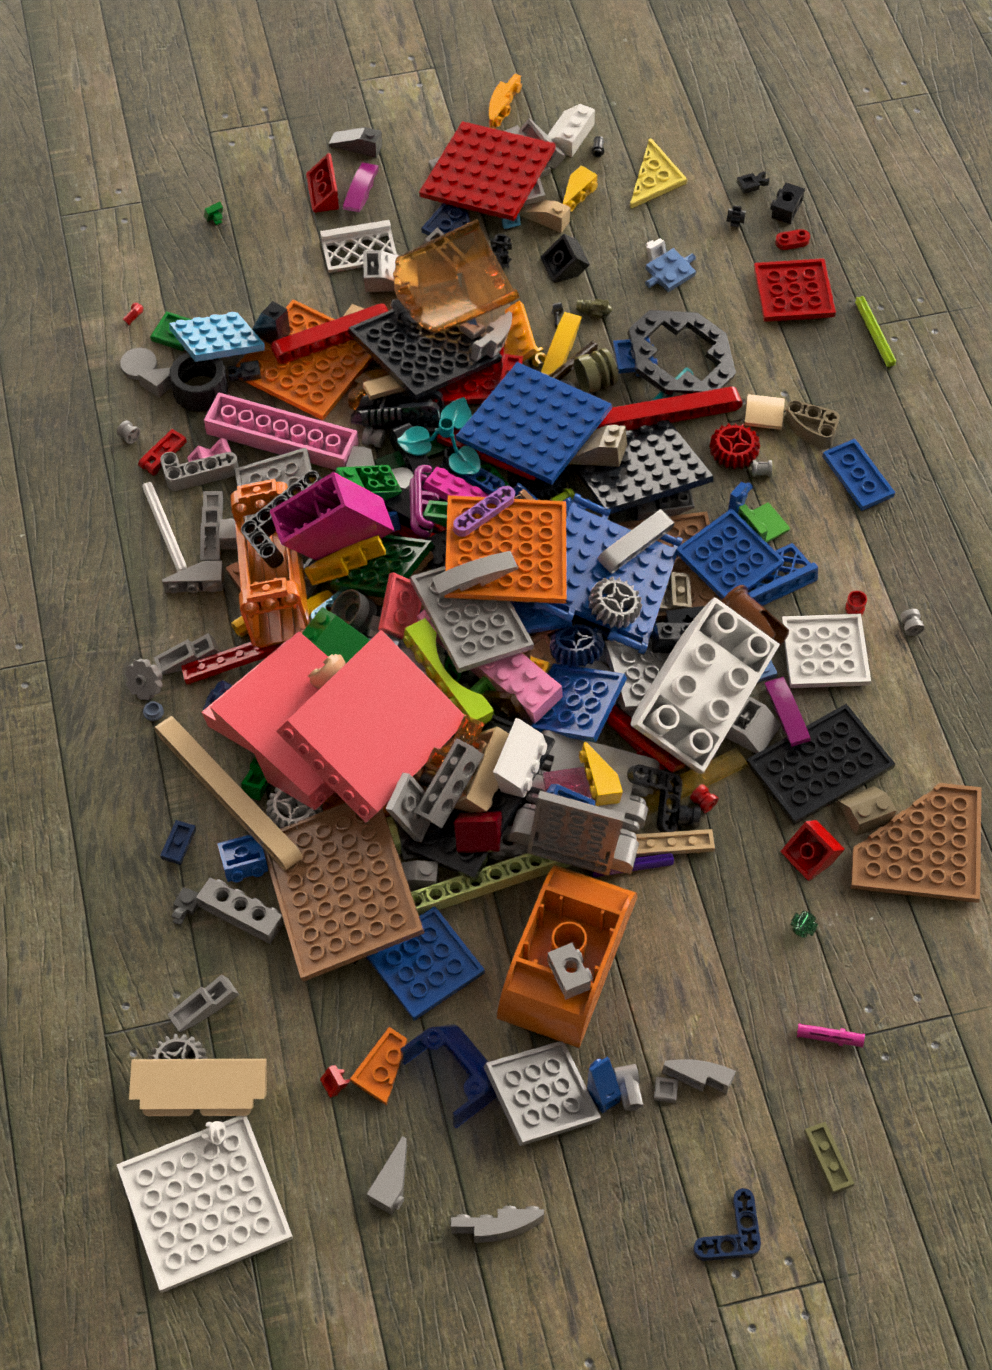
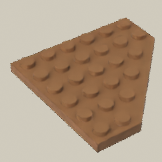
(926, 848)

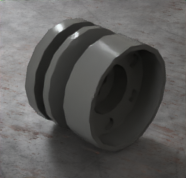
(355, 610)

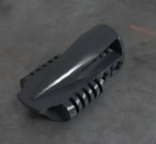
(399, 409)

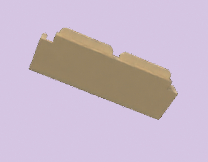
(210, 1085)

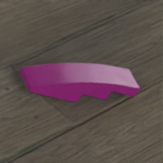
(360, 187)
(787, 711)

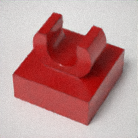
(333, 1080)

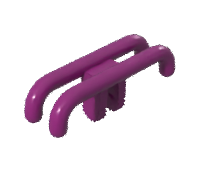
(419, 501)

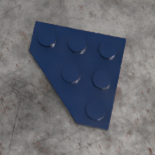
(446, 219)

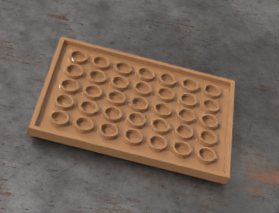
(345, 891)

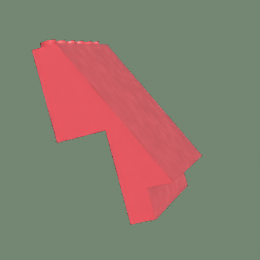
(262, 704)
(372, 725)

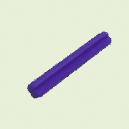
(645, 863)

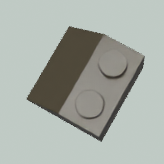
(867, 809)

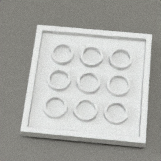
(826, 651)

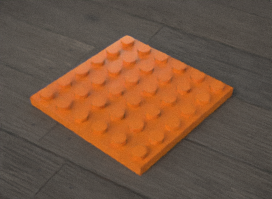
(315, 380)
(534, 536)

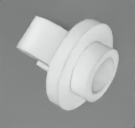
(216, 1132)

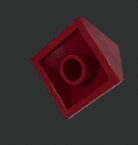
(478, 832)

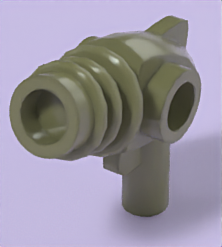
(597, 308)

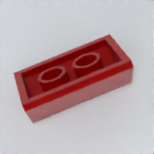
(323, 186)

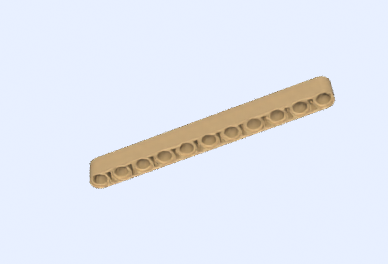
(228, 793)

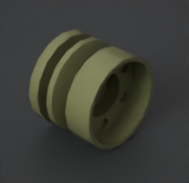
(595, 370)

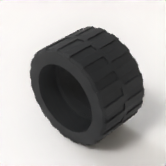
(197, 397)

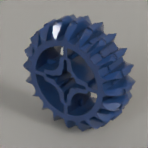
(576, 645)

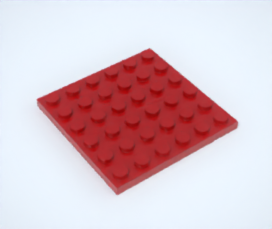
(487, 170)

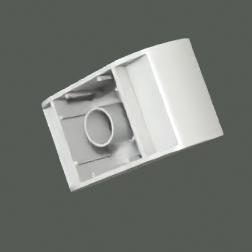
(704, 685)

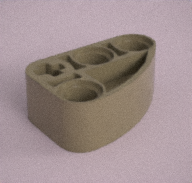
(812, 423)

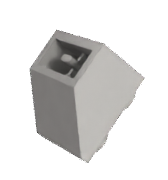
(753, 726)

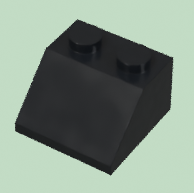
(564, 259)

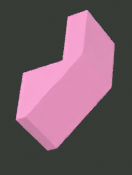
(219, 447)

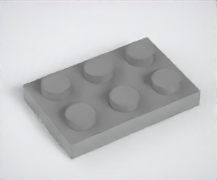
(404, 803)

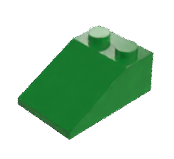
(334, 635)

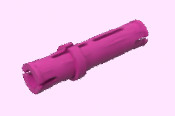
(831, 1035)

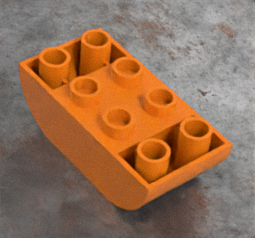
(566, 912)

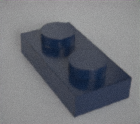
(178, 842)

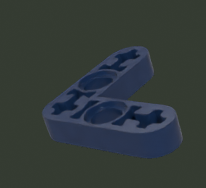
(737, 1240)

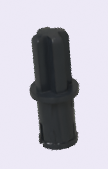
(403, 314)

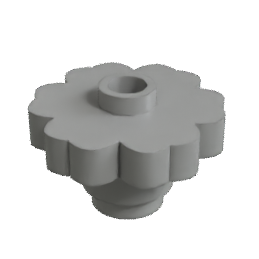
(144, 679)

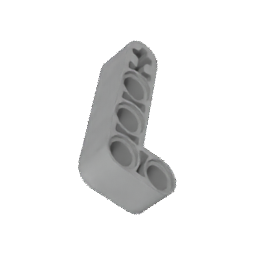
(197, 472)

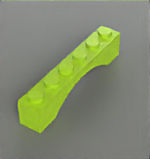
(422, 641)

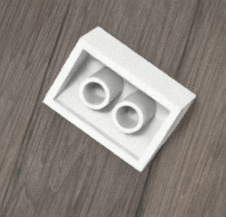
(572, 128)
(519, 759)

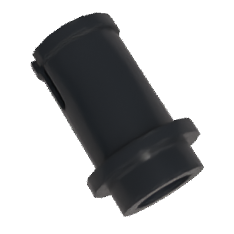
(597, 149)

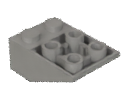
(378, 271)

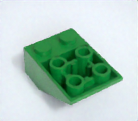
(376, 479)

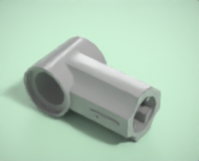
(628, 1083)

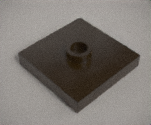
(507, 706)

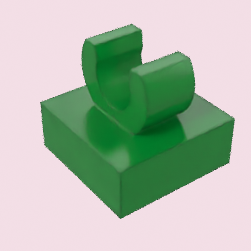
(214, 212)

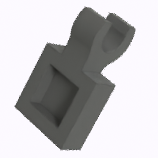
(184, 904)

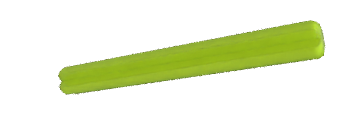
(875, 331)

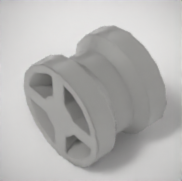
(128, 432)

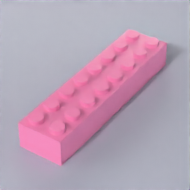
(279, 431)
(520, 677)

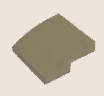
(677, 593)

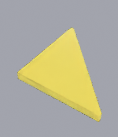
(655, 176)

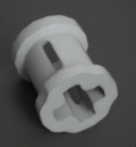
(761, 468)

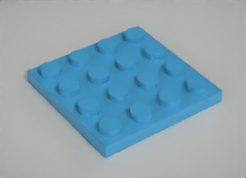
(216, 336)

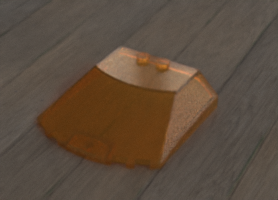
(451, 279)

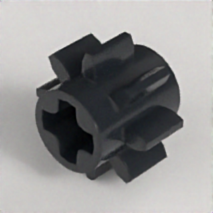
(736, 216)
(501, 242)
(502, 258)

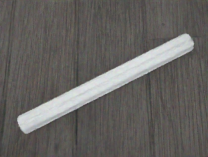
(164, 526)

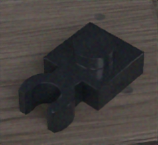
(751, 183)
(247, 371)

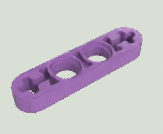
(484, 511)

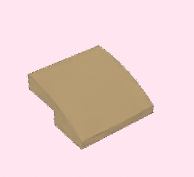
(764, 412)

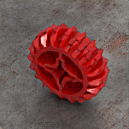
(734, 446)

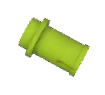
(567, 493)

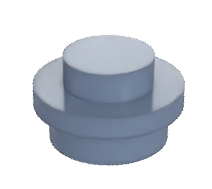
(153, 711)

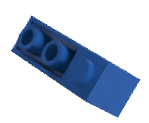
(603, 1085)

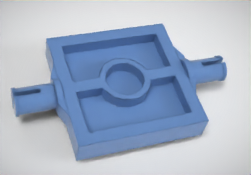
(670, 270)

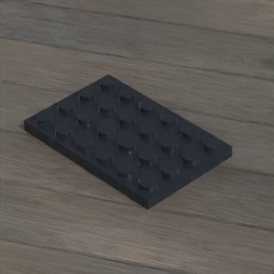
(821, 770)

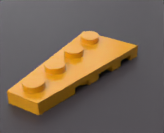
(520, 337)

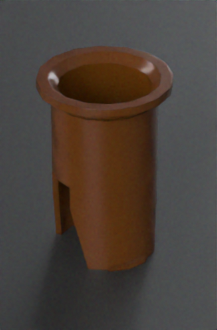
(757, 615)

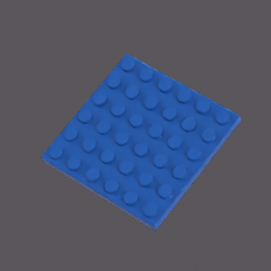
(534, 422)

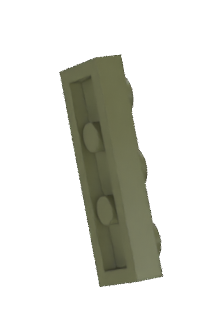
(829, 1157)

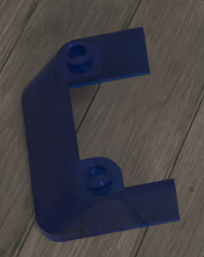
(478, 1086)

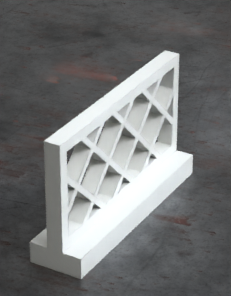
(356, 235)

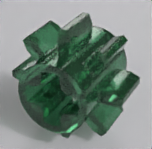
(804, 924)

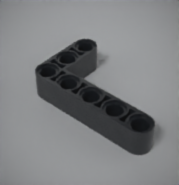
(261, 526)

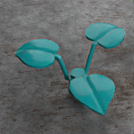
(455, 415)

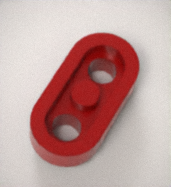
(792, 239)

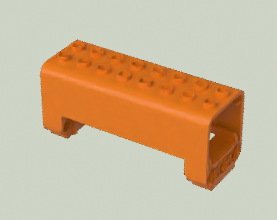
(270, 598)

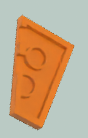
(380, 1067)

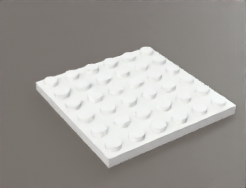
(203, 1204)

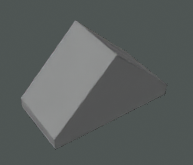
(155, 380)

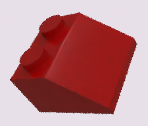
(812, 849)

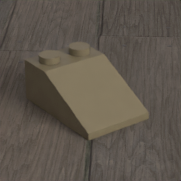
(603, 447)

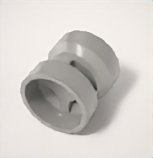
(373, 437)
(912, 622)

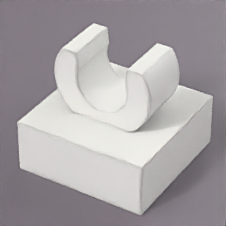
(655, 249)

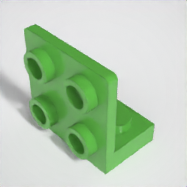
(764, 521)

